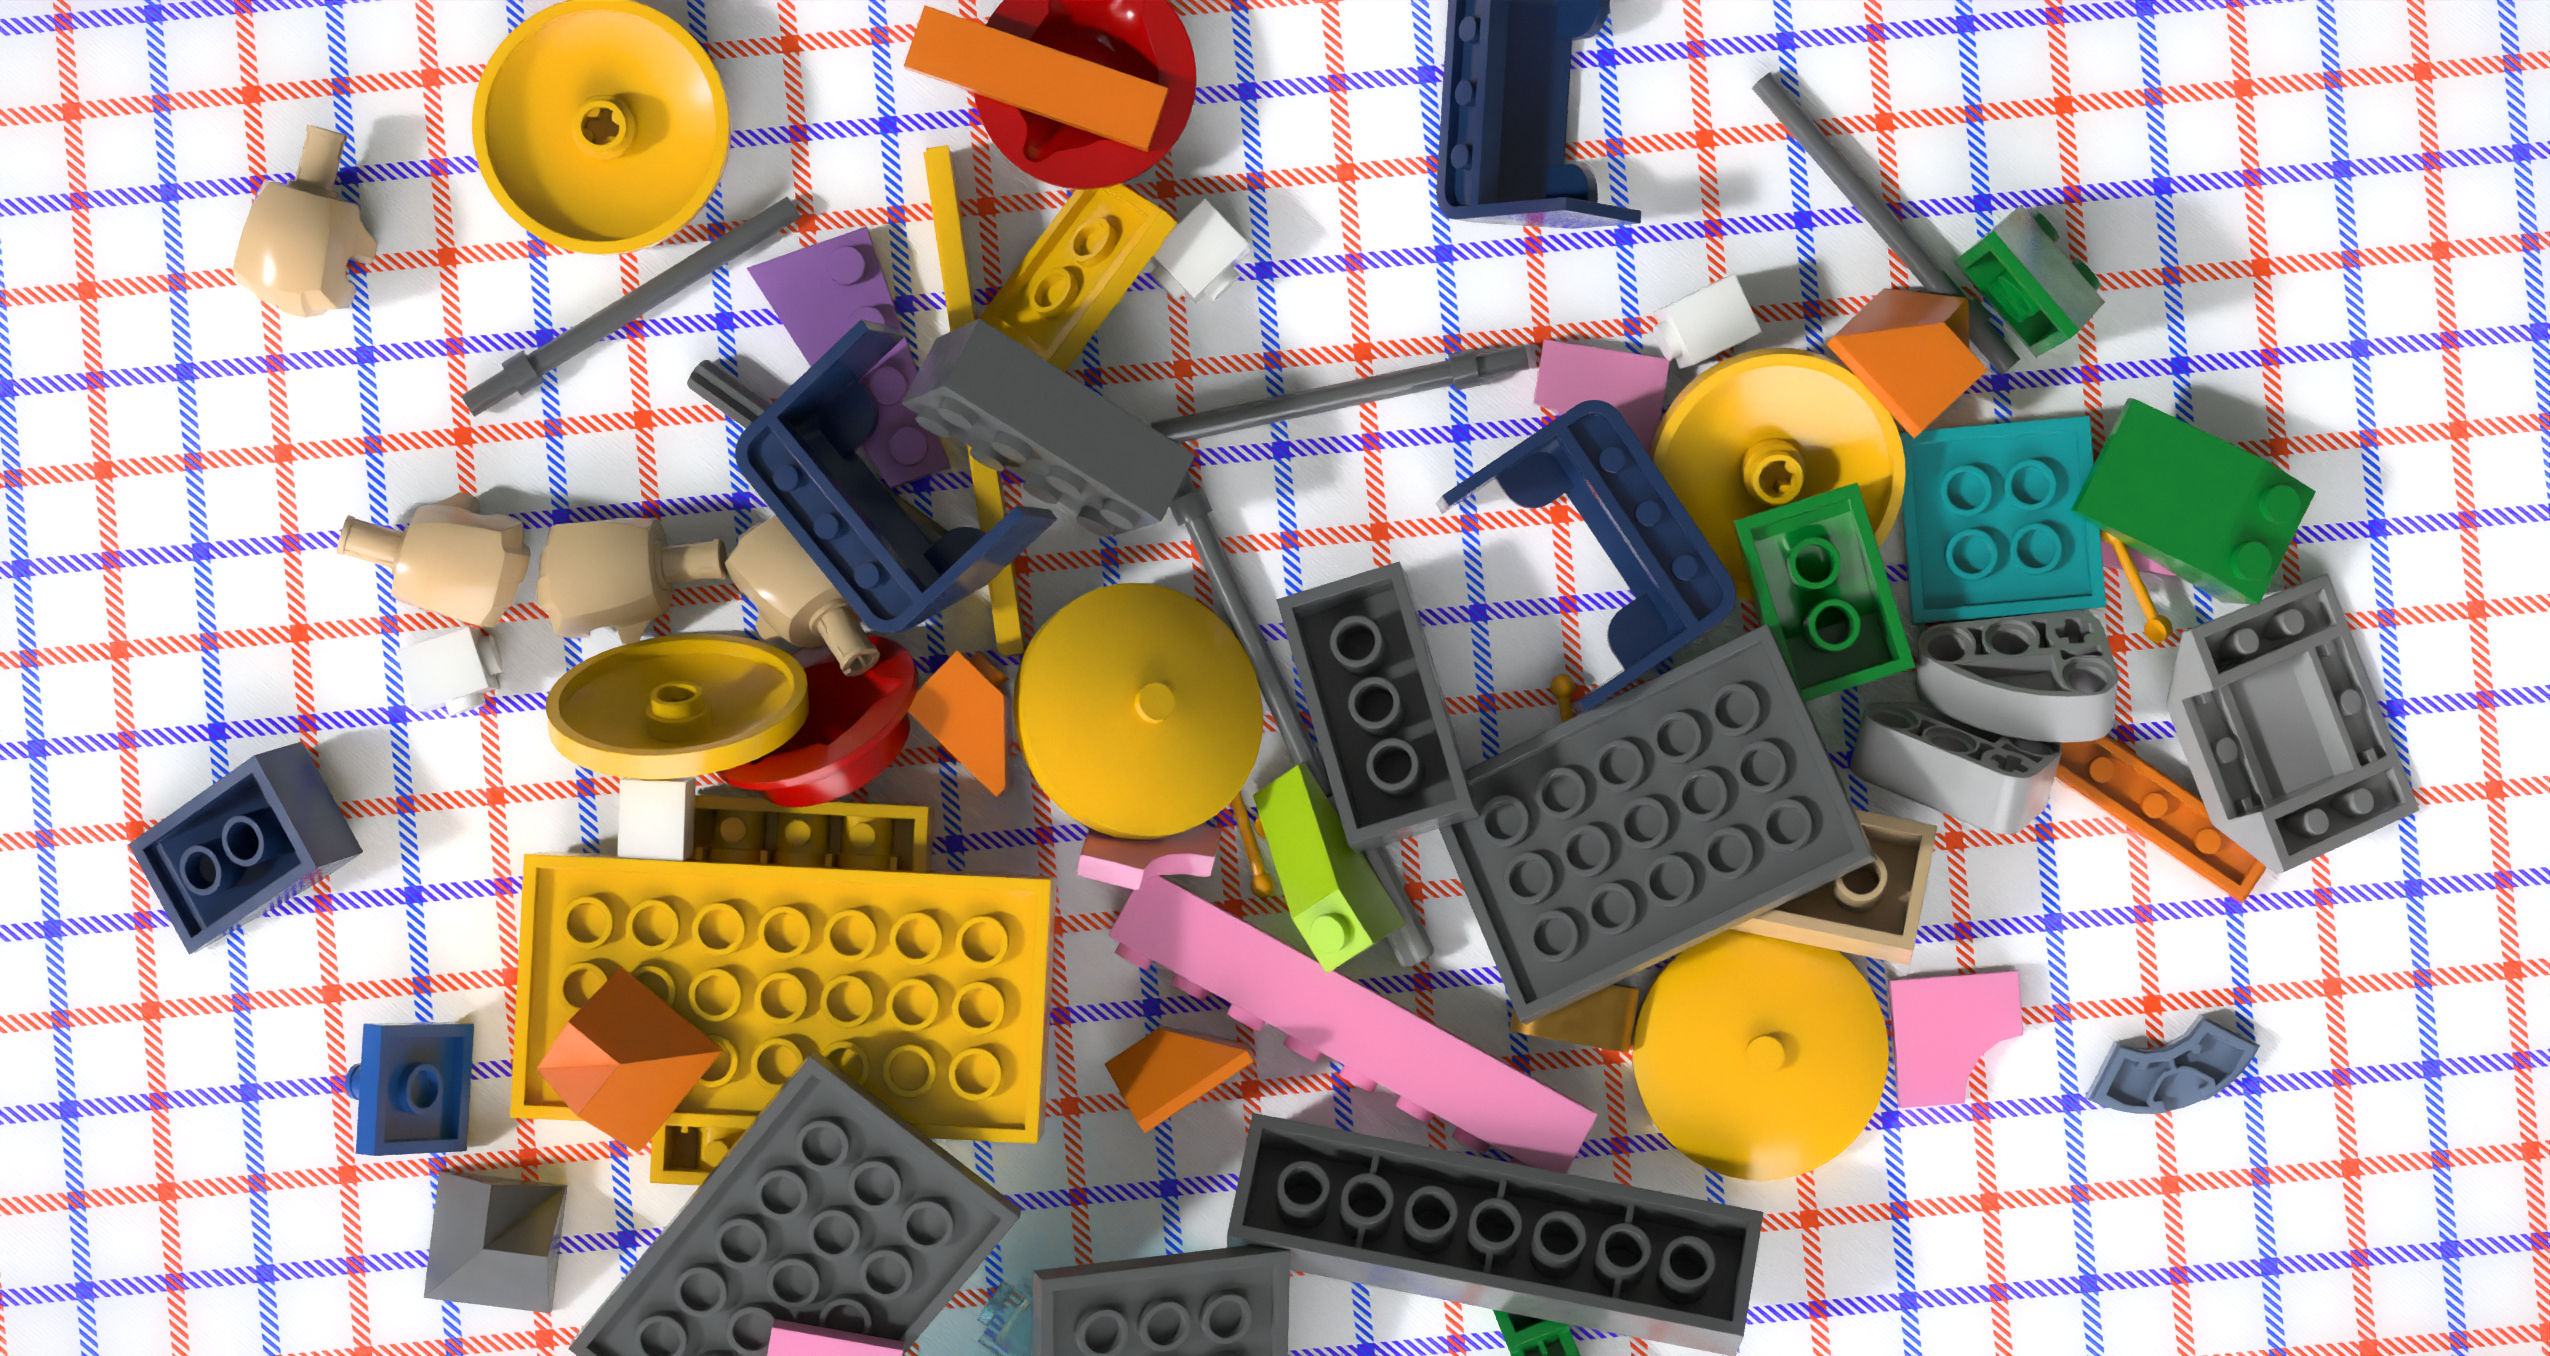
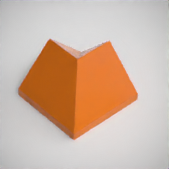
(1911, 353)
(627, 1060)
(1173, 1071)

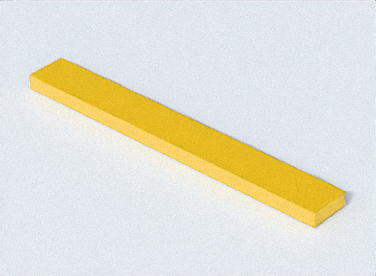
(962, 311)

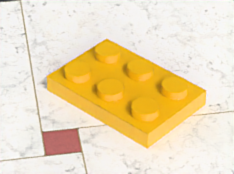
(1078, 272)

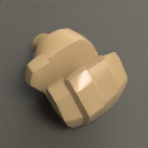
(304, 235)
(447, 558)
(617, 575)
(797, 597)

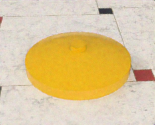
(601, 126)
(1772, 434)
(677, 706)
(1138, 711)
(1759, 1055)

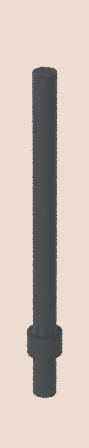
(1881, 217)
(1461, 369)
(524, 371)
(1191, 508)

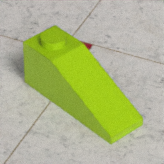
(1324, 881)

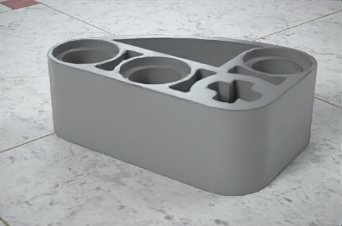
(2022, 675)
(1954, 766)

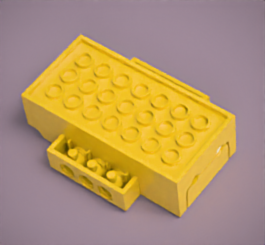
(796, 941)

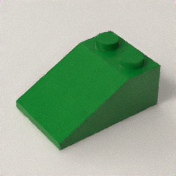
(2032, 280)
(2193, 503)
(1824, 591)

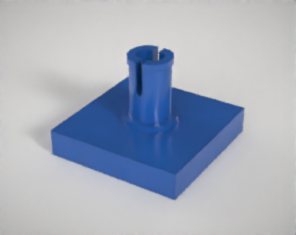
(412, 1088)

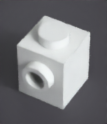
(1200, 256)
(1705, 322)
(451, 670)
(656, 818)

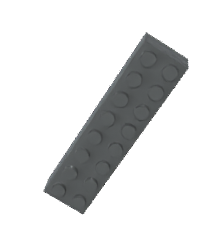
(1498, 1234)

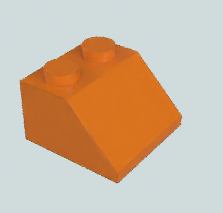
(970, 717)

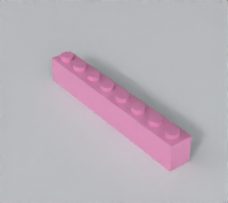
(1350, 1024)

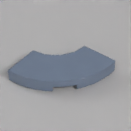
(2172, 1074)

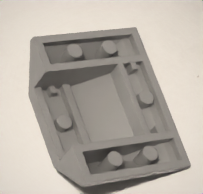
(2286, 728)

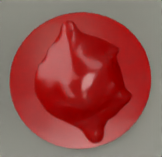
(1124, 35)
(849, 733)

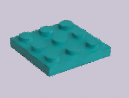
(1996, 523)

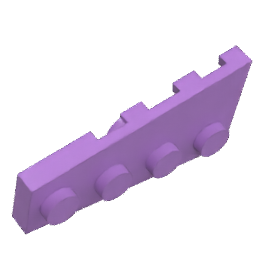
(818, 300)

